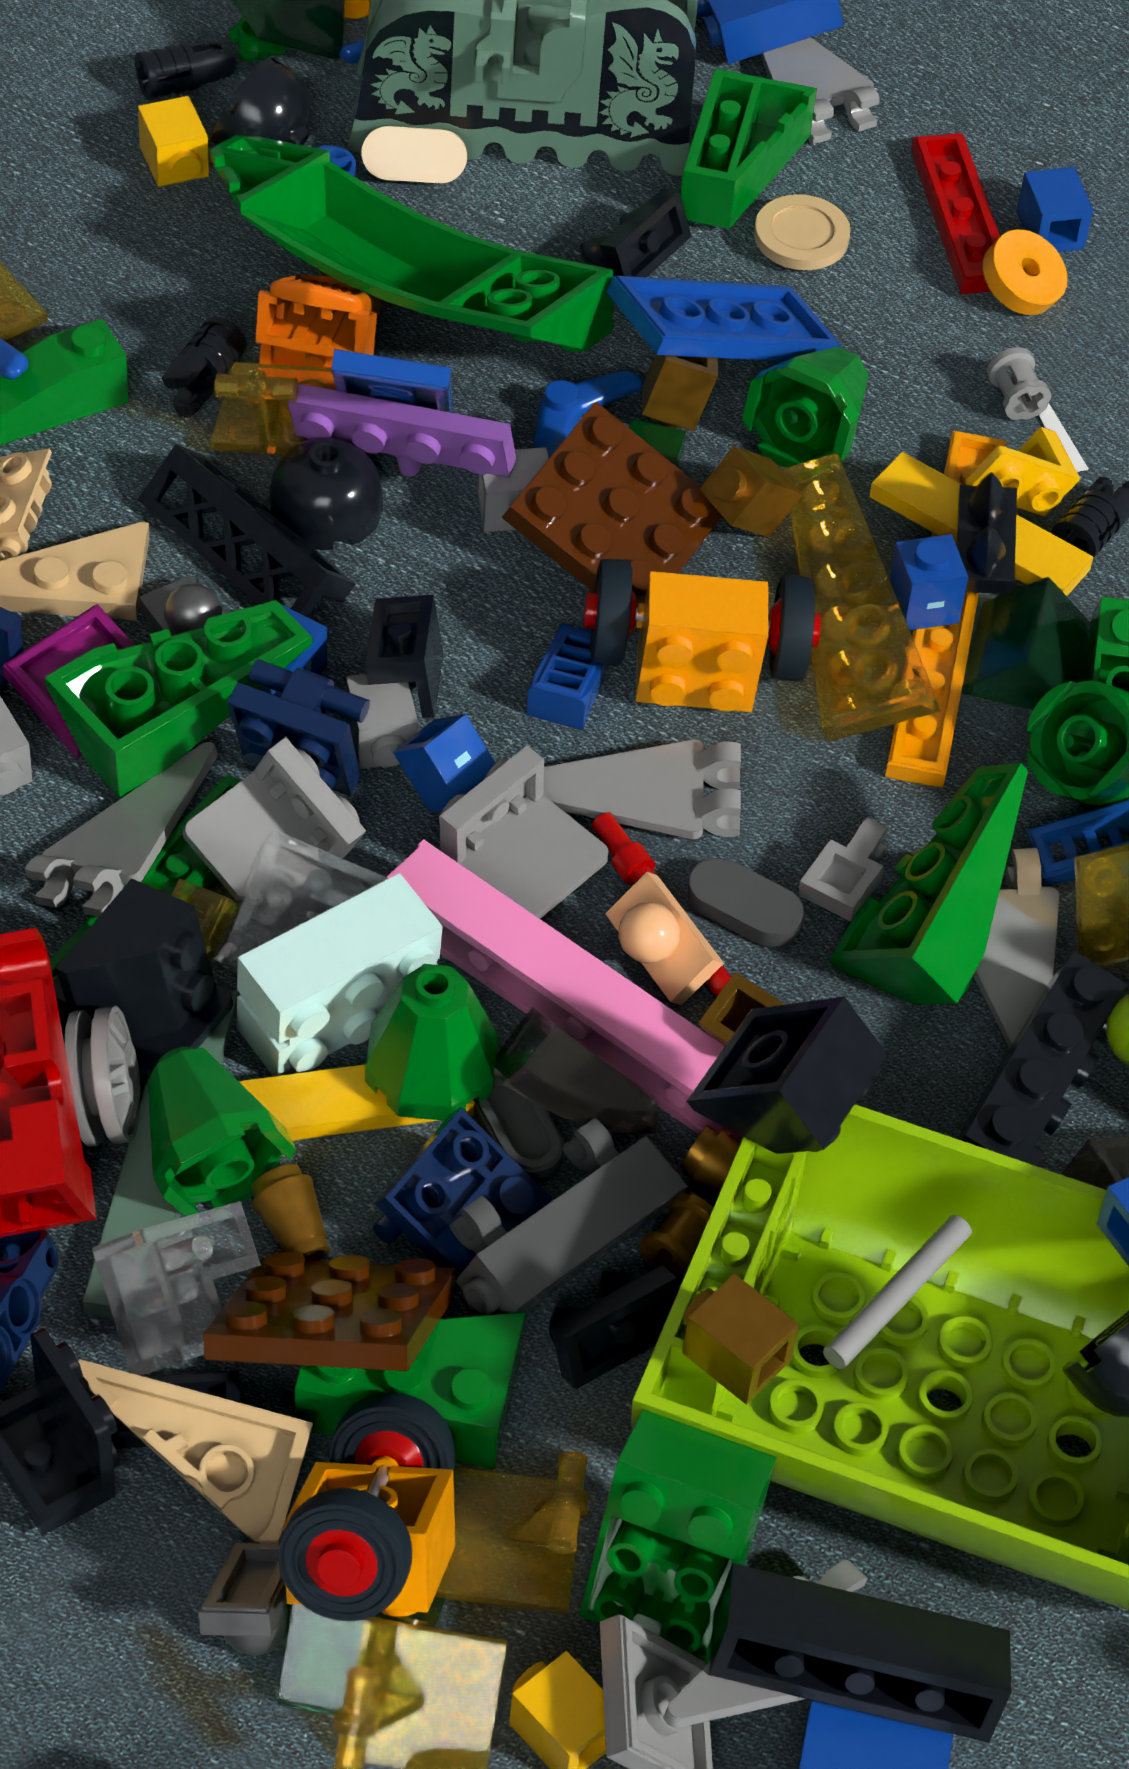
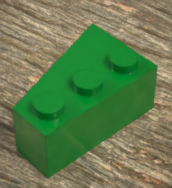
(742, 143)
(461, 1372)

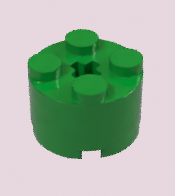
(1082, 742)

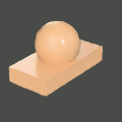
(663, 938)

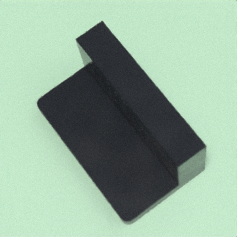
(406, 647)

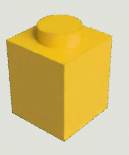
(173, 141)
(560, 1713)

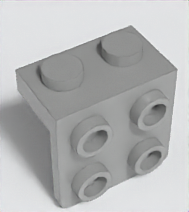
(278, 795)
(519, 836)

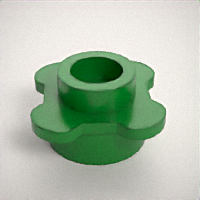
(250, 46)

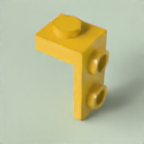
(1037, 470)

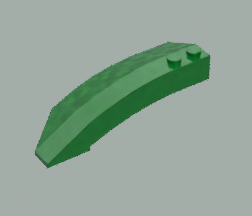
(405, 256)

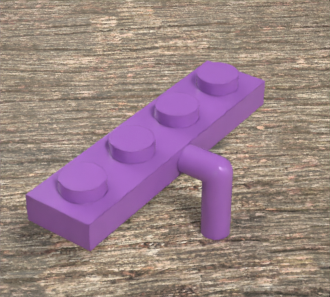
(405, 430)

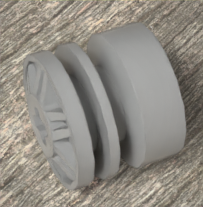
(103, 1075)

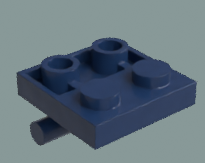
(299, 716)
(444, 1178)

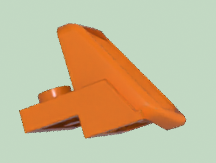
(311, 317)

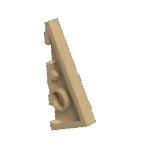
(79, 574)
(226, 1450)

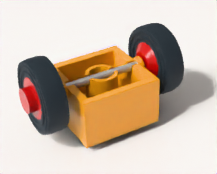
(702, 634)
(378, 1517)

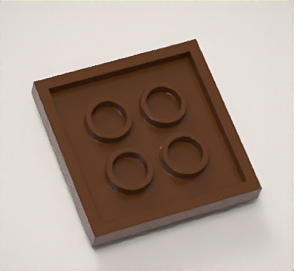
(614, 500)
(332, 1312)

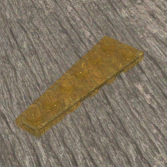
(865, 652)

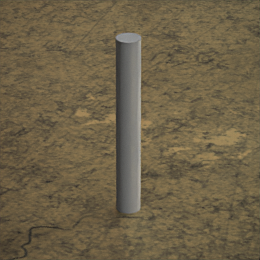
(897, 1292)

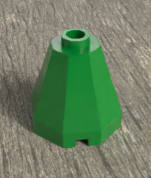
(807, 406)
(432, 1046)
(208, 1132)

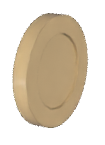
(802, 232)

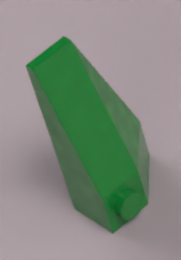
(65, 380)
(158, 699)
(939, 913)

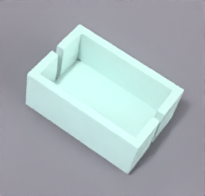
(332, 975)

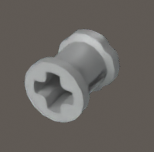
(1021, 382)

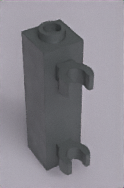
(570, 1232)

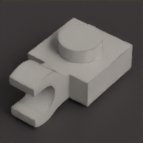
(848, 875)

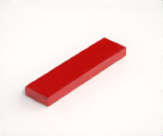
(957, 206)

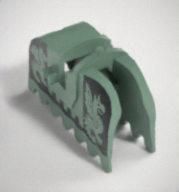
(534, 76)

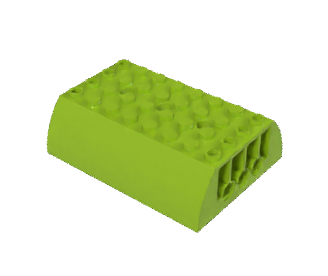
(988, 1326)

